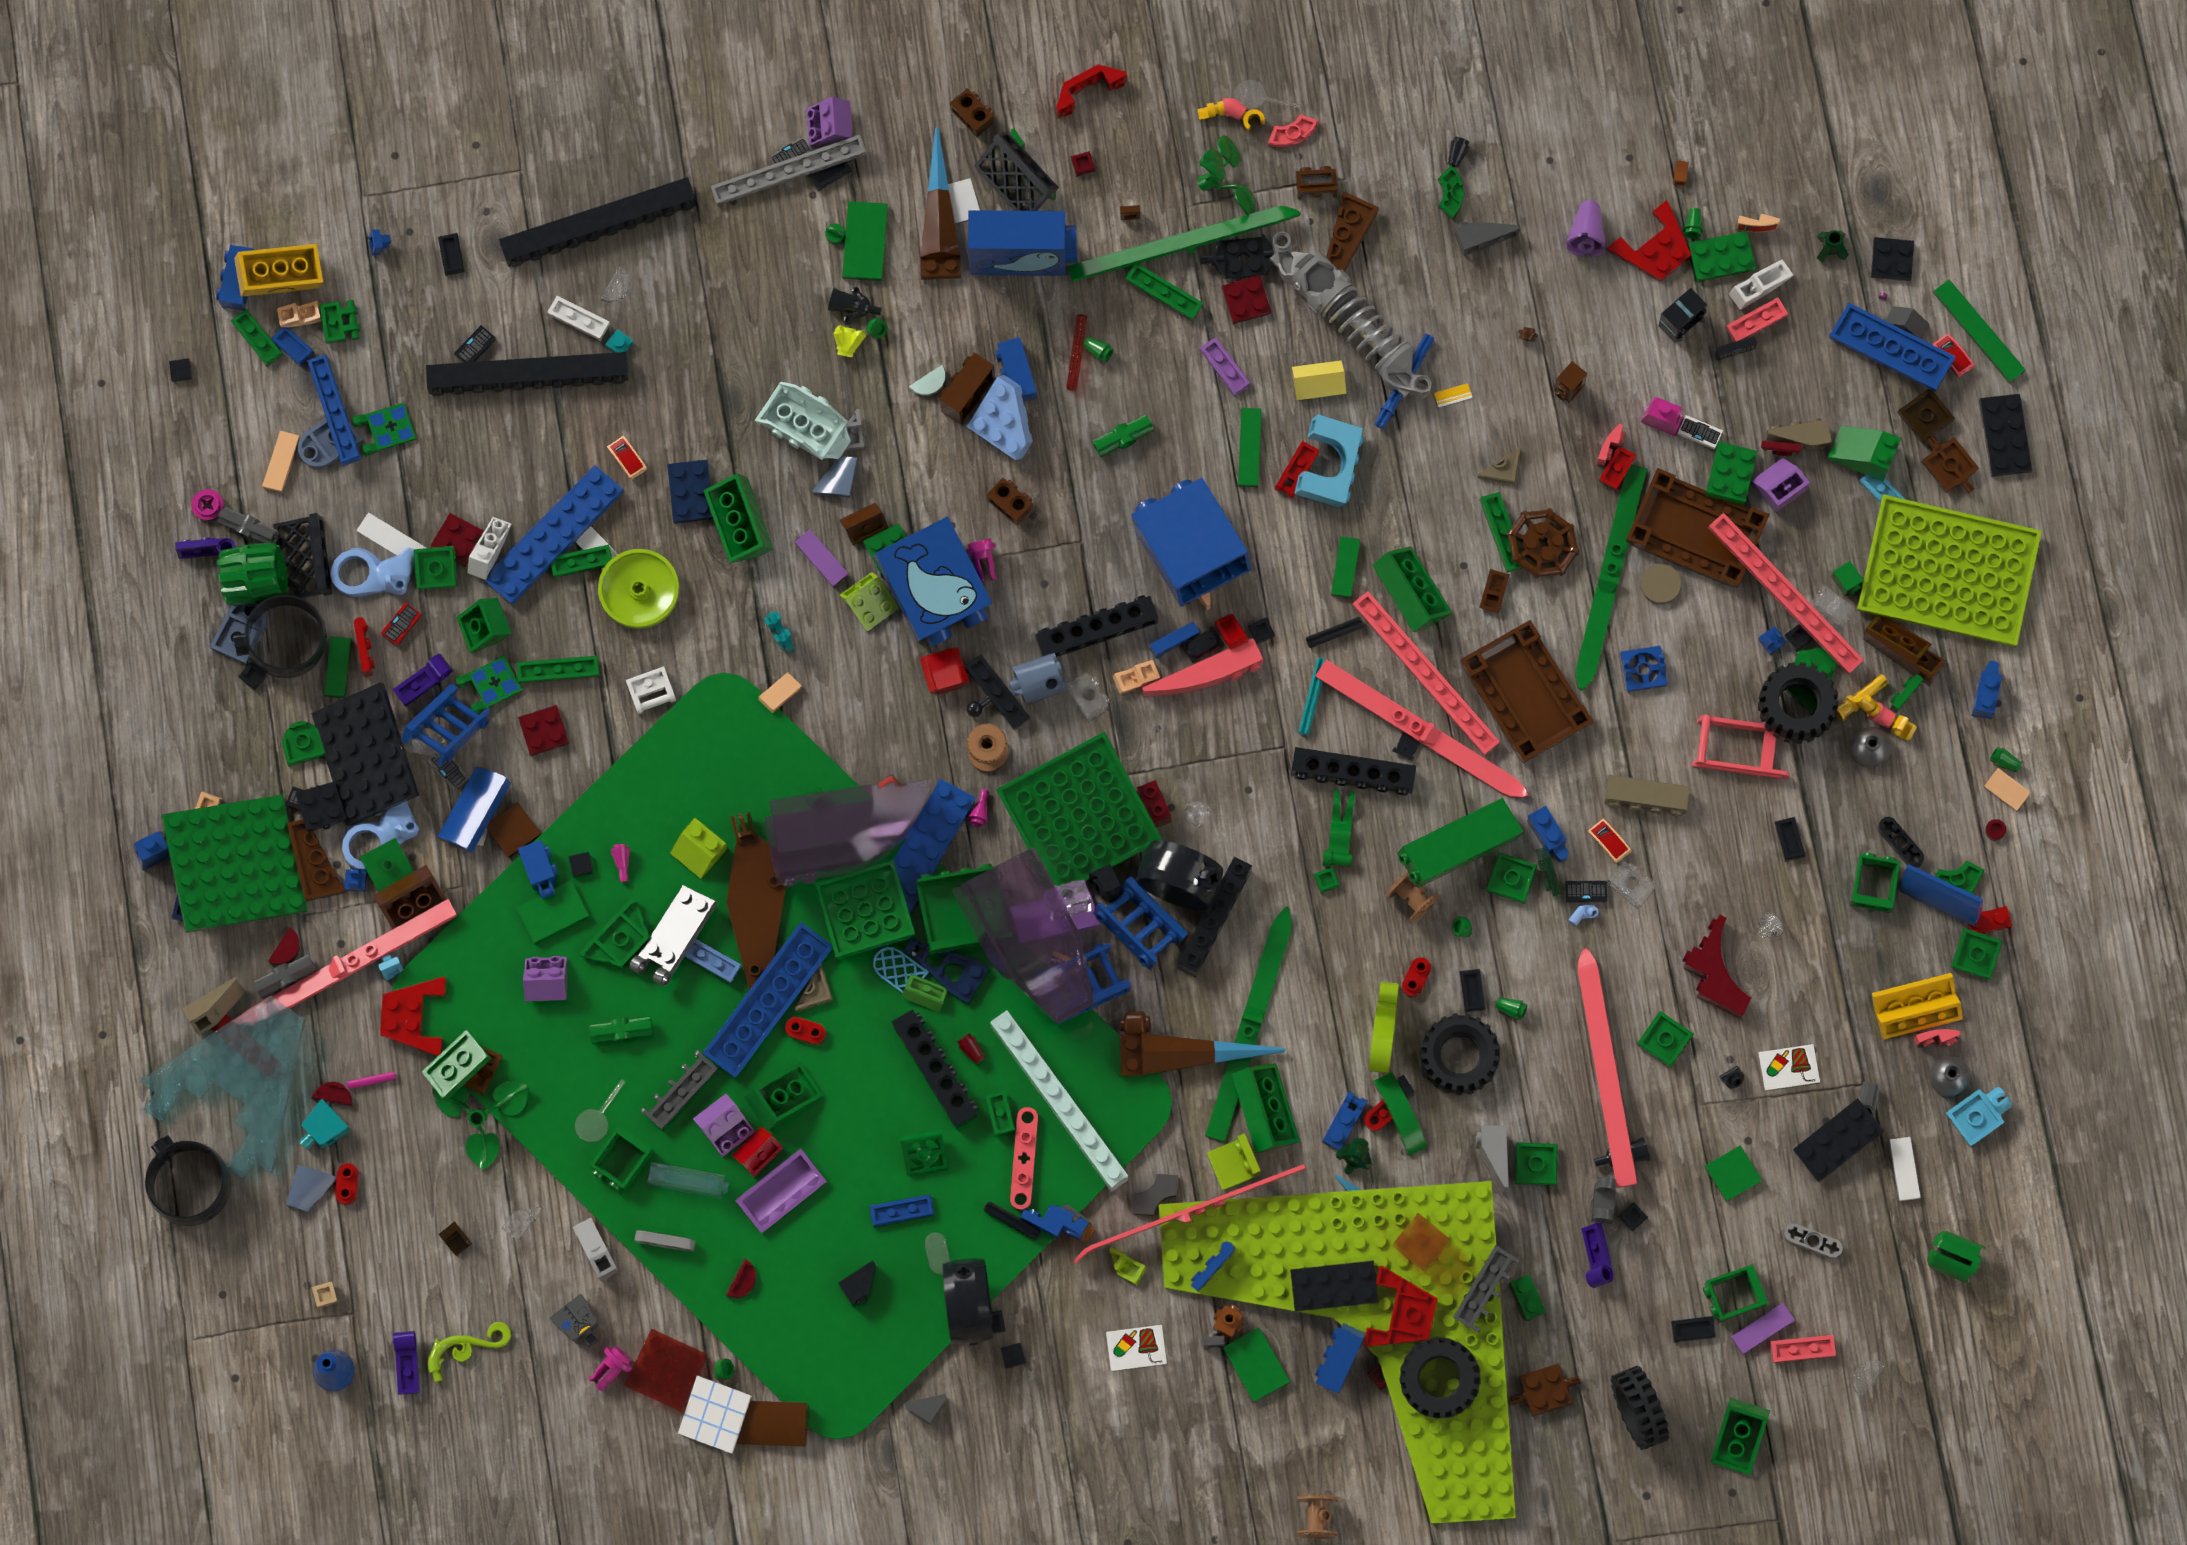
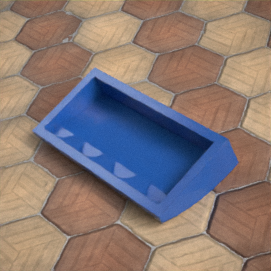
(474, 809)
(1941, 895)

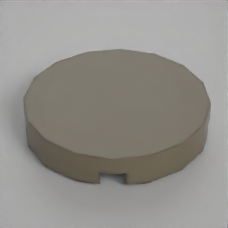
(1660, 584)

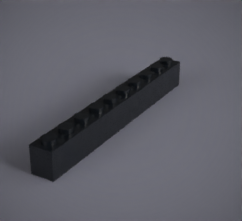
(597, 222)
(526, 373)

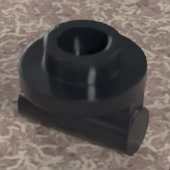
(1732, 1078)

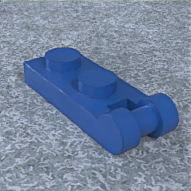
(1344, 1121)
(1213, 1265)

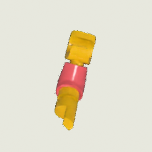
(1232, 108)
(1885, 717)

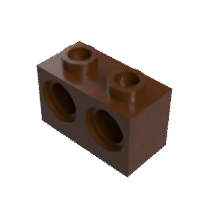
(968, 114)
(1570, 382)
(1006, 504)

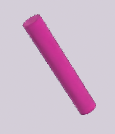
(371, 1080)

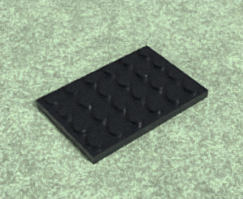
(365, 753)

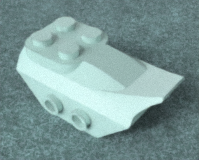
(805, 421)

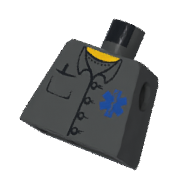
(577, 1321)

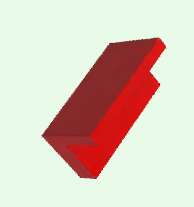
(757, 1151)

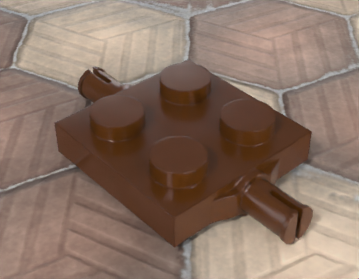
(1950, 464)
(1545, 1390)

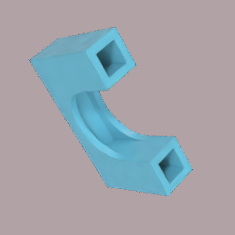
(1346, 440)

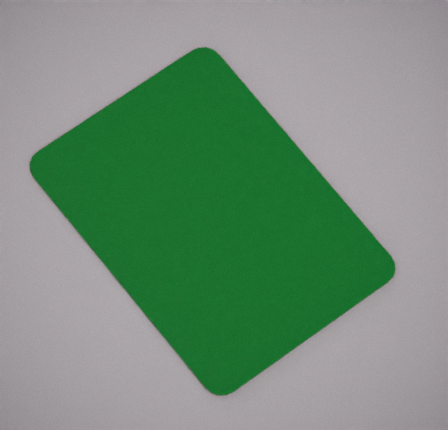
(796, 1328)

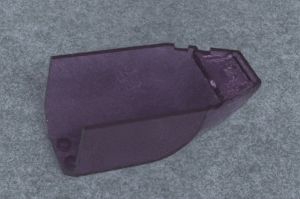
(840, 829)
(1029, 934)

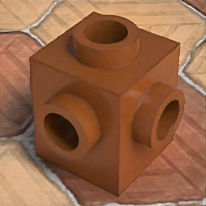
(1228, 1328)

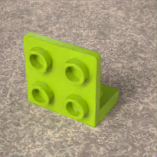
(869, 601)
(1234, 1163)

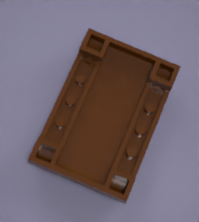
(1676, 524)
(1525, 692)

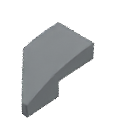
(855, 433)

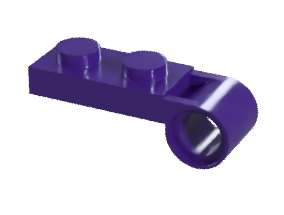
(202, 547)
(423, 680)
(1598, 1256)
(406, 1362)

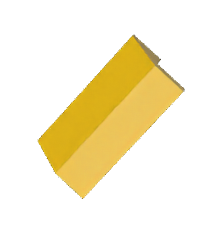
(1917, 1006)

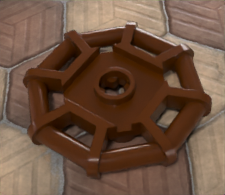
(1546, 532)

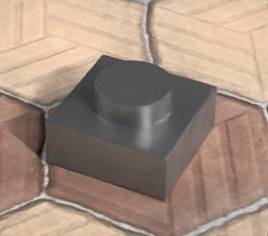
(1213, 1340)

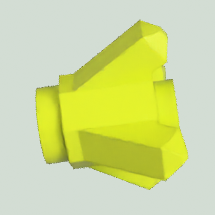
(848, 340)

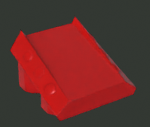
(944, 671)

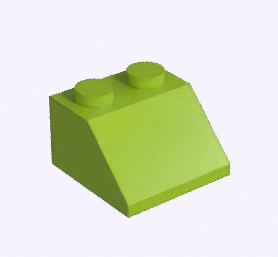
(698, 848)

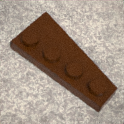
(1350, 228)
(314, 869)

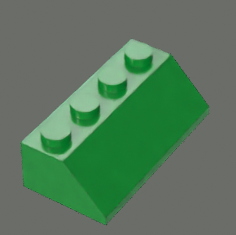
(738, 519)
(1411, 588)
(1265, 1108)

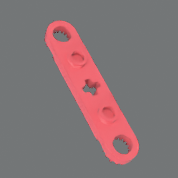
(1024, 1144)

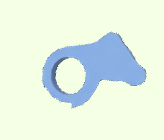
(385, 576)
(394, 823)

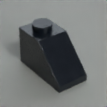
(859, 1284)

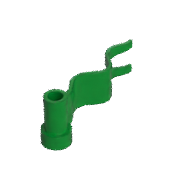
(1340, 834)

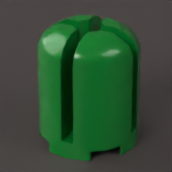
(1950, 1265)

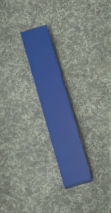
(334, 410)

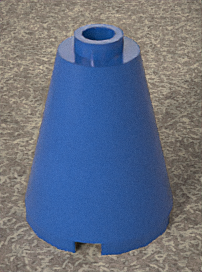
(333, 1370)

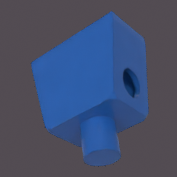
(151, 850)

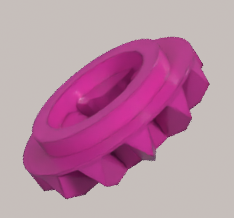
(207, 495)

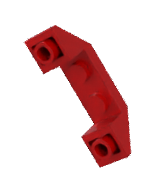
(1112, 77)

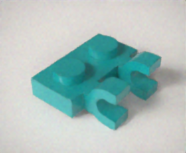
(782, 635)

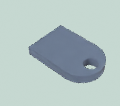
(321, 440)
(234, 624)

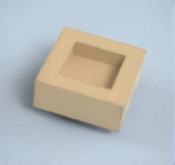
(325, 1294)

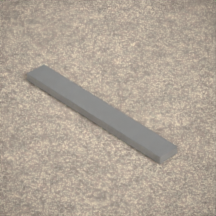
(788, 170)

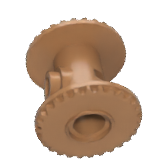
(982, 737)
(1418, 900)
(1317, 1516)

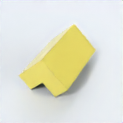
(1319, 380)

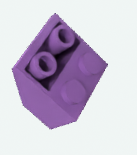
(829, 122)
(1781, 484)
(545, 978)
(724, 1125)

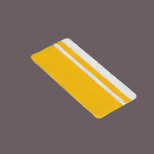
(1453, 395)

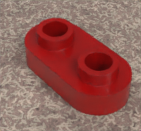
(1416, 976)
(805, 1030)
(1379, 1112)
(347, 1183)

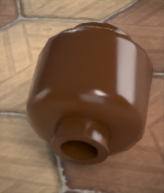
(1135, 1023)

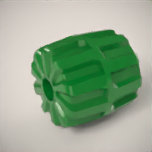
(252, 573)

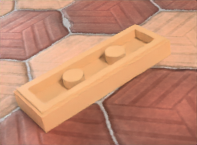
(281, 461)

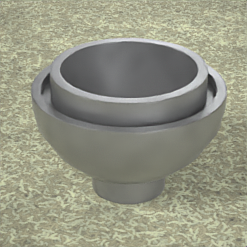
(1868, 755)
(1947, 1085)

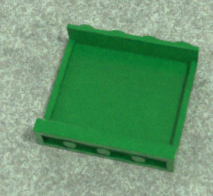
(941, 914)

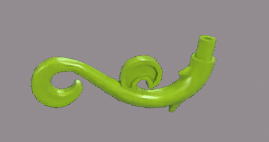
(466, 1341)

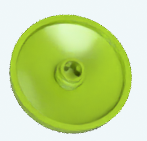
(638, 588)

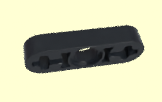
(1896, 827)

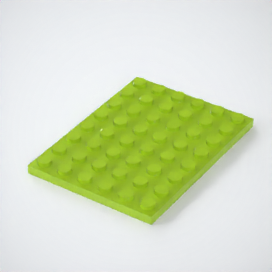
(1949, 570)

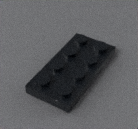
(2005, 435)
(1838, 1140)
(1334, 1286)

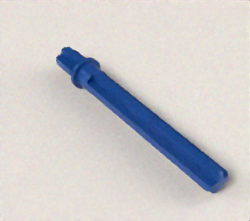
(1390, 406)

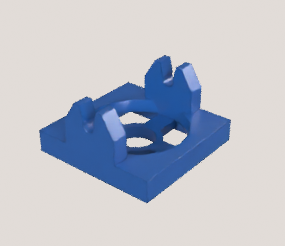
(1656, 653)

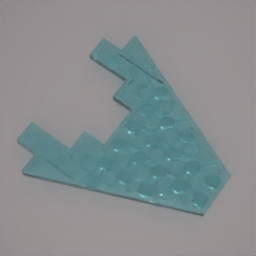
(251, 1061)

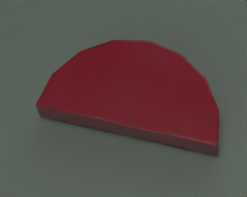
(1781, 448)
(287, 949)
(333, 1093)
(743, 1281)

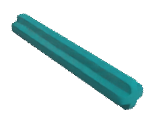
(1311, 701)

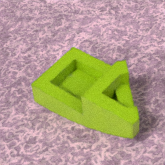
(1127, 1267)

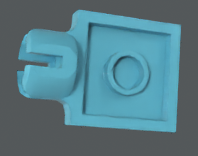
(1979, 1114)

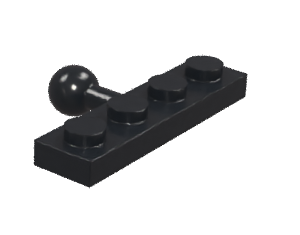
(996, 693)

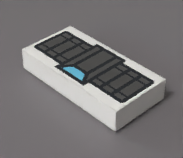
(1700, 432)

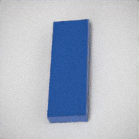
(901, 1210)

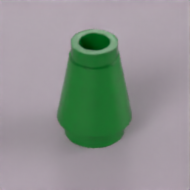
(1693, 226)
(1099, 349)
(2004, 759)
(1512, 1007)

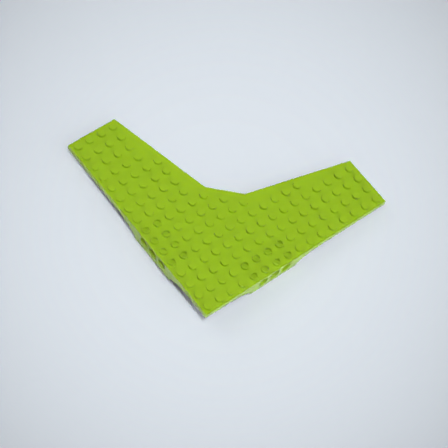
(1457, 1460)

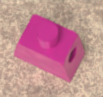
(1663, 416)

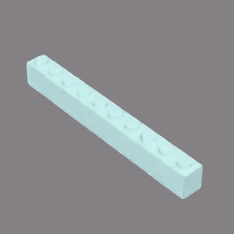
(1059, 1101)

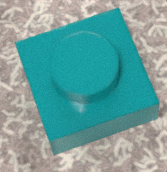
(619, 342)

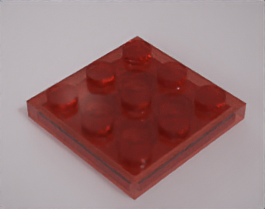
(666, 1370)

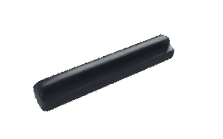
(1334, 632)
(1012, 1220)

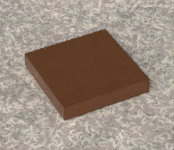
(513, 829)

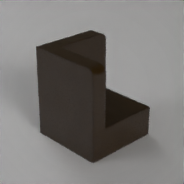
(455, 1239)

